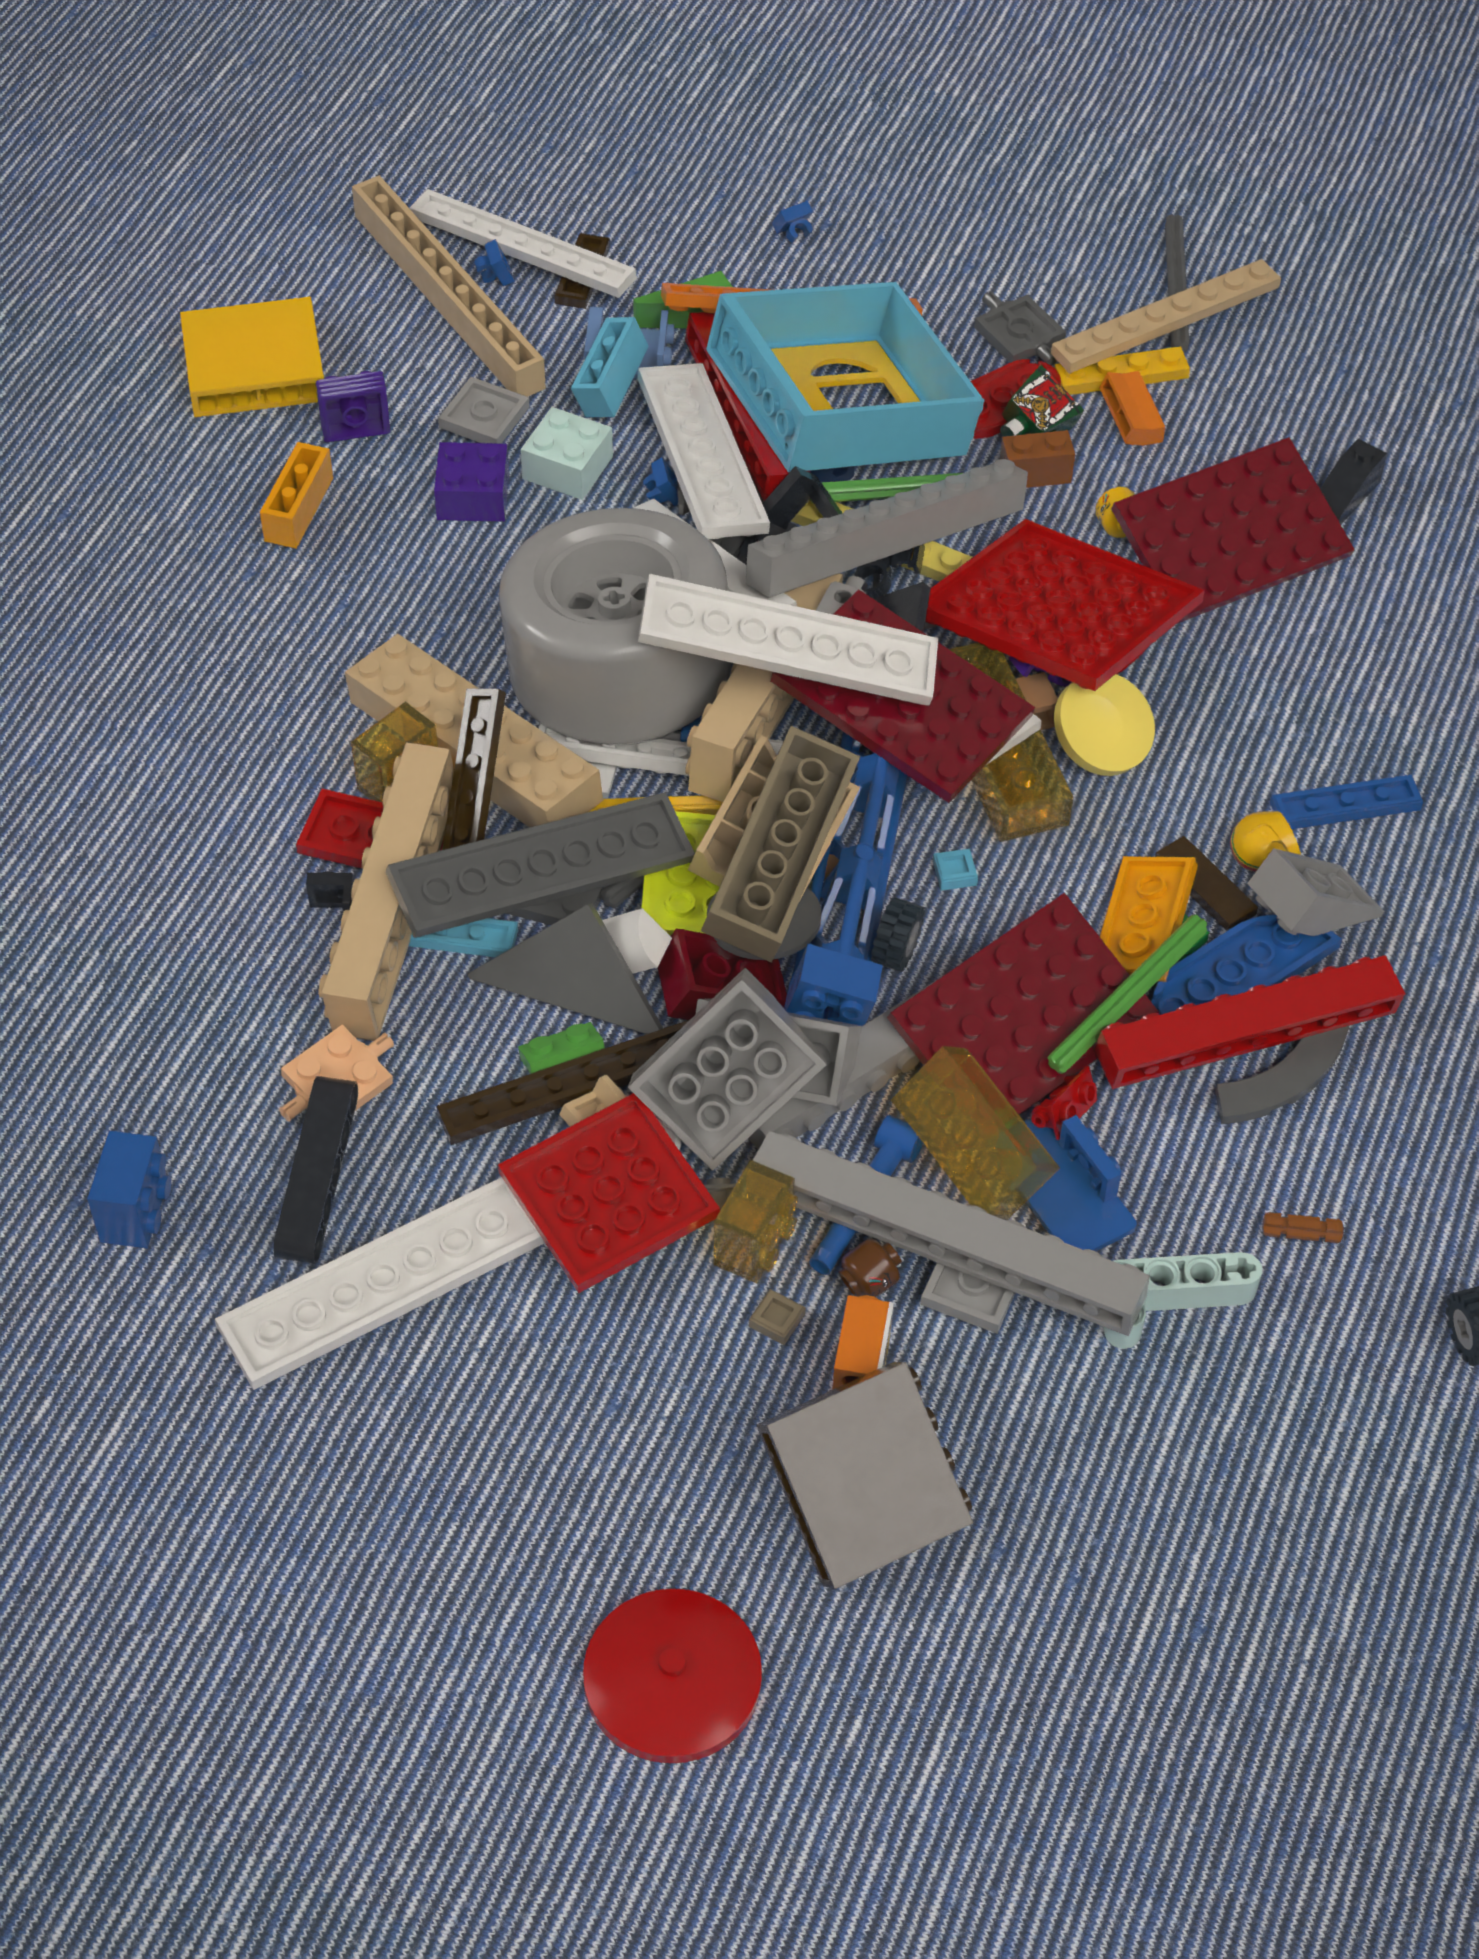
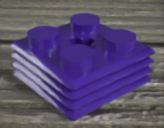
(353, 406)

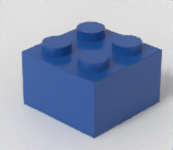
(129, 1189)

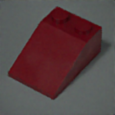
(700, 968)

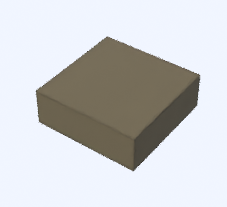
(777, 1317)

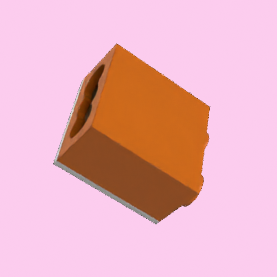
(863, 1338)

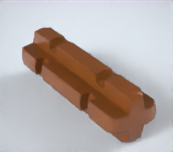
(1302, 1227)

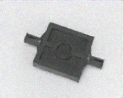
(1019, 328)

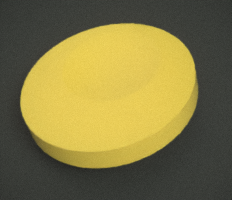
(1105, 728)

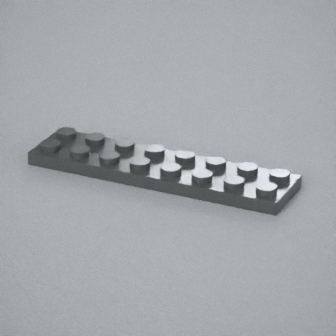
(539, 864)

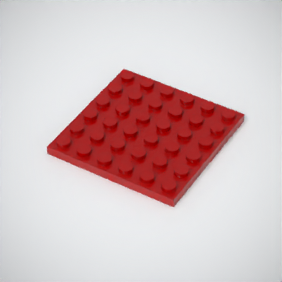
(1060, 604)

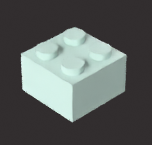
(567, 453)

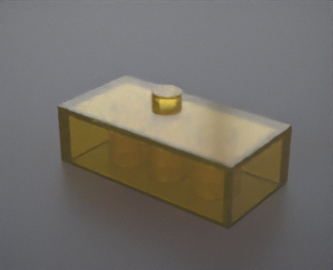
(974, 1133)

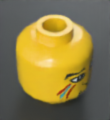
(1105, 514)

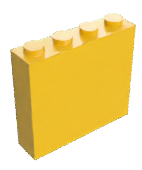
(251, 356)

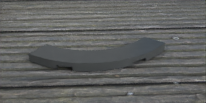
(1282, 1083)

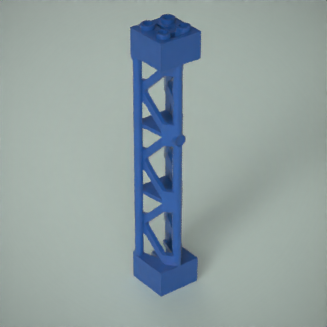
(837, 977)

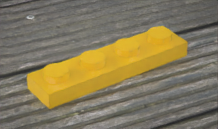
(1153, 366)

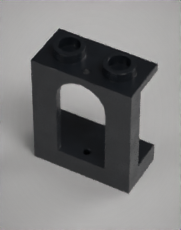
(794, 493)

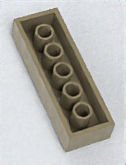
(780, 844)

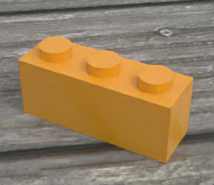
(296, 495)

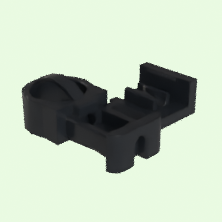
(883, 567)

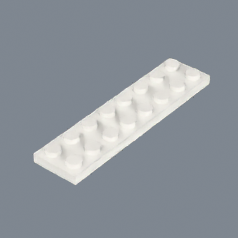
(703, 451)
(788, 639)
(377, 1282)

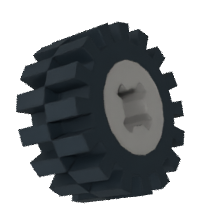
(898, 934)
(1464, 1321)

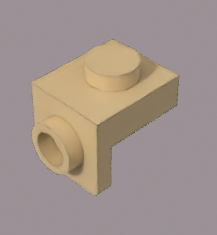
(603, 1095)

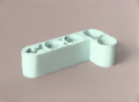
(1229, 1281)

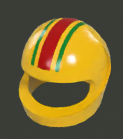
(1258, 835)

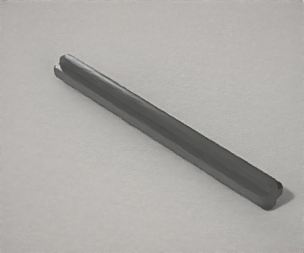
(1176, 271)

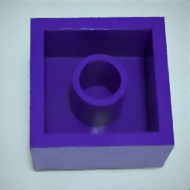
(471, 481)

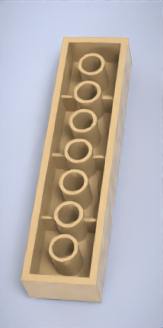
(741, 712)
(533, 772)
(375, 929)

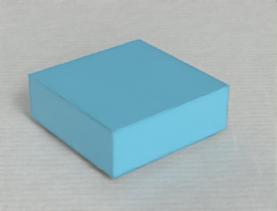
(955, 869)

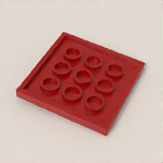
(608, 1191)

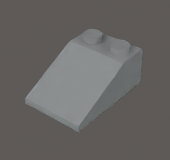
(1311, 894)

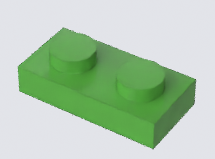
(560, 1047)

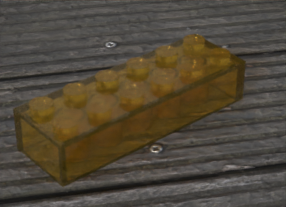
(1024, 785)

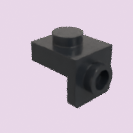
(329, 890)

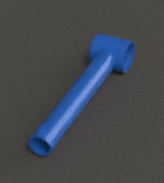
(895, 1142)

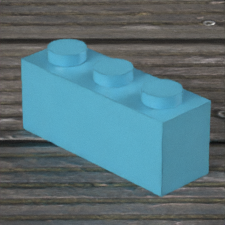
(610, 367)

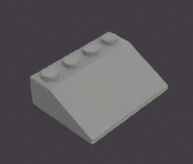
(727, 1070)

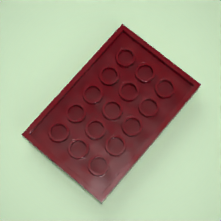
(1236, 525)
(934, 743)
(1020, 1002)

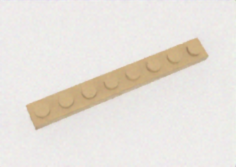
(1165, 316)

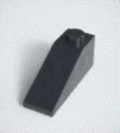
(1353, 478)

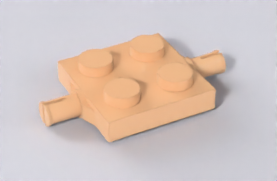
(338, 1057)

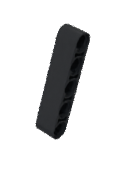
(316, 1170)

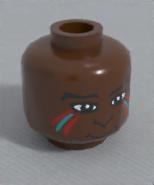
(870, 1268)

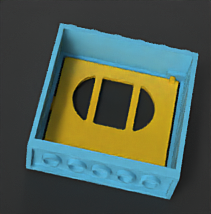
(777, 339)

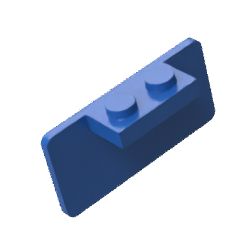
(1081, 1197)

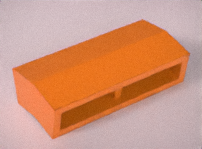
(1132, 408)

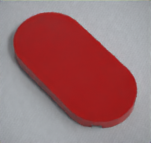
(998, 388)

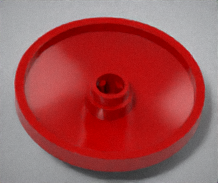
(672, 1675)

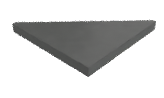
(575, 969)

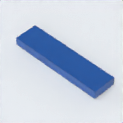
(1348, 801)

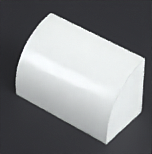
(638, 939)

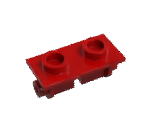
(1067, 1100)

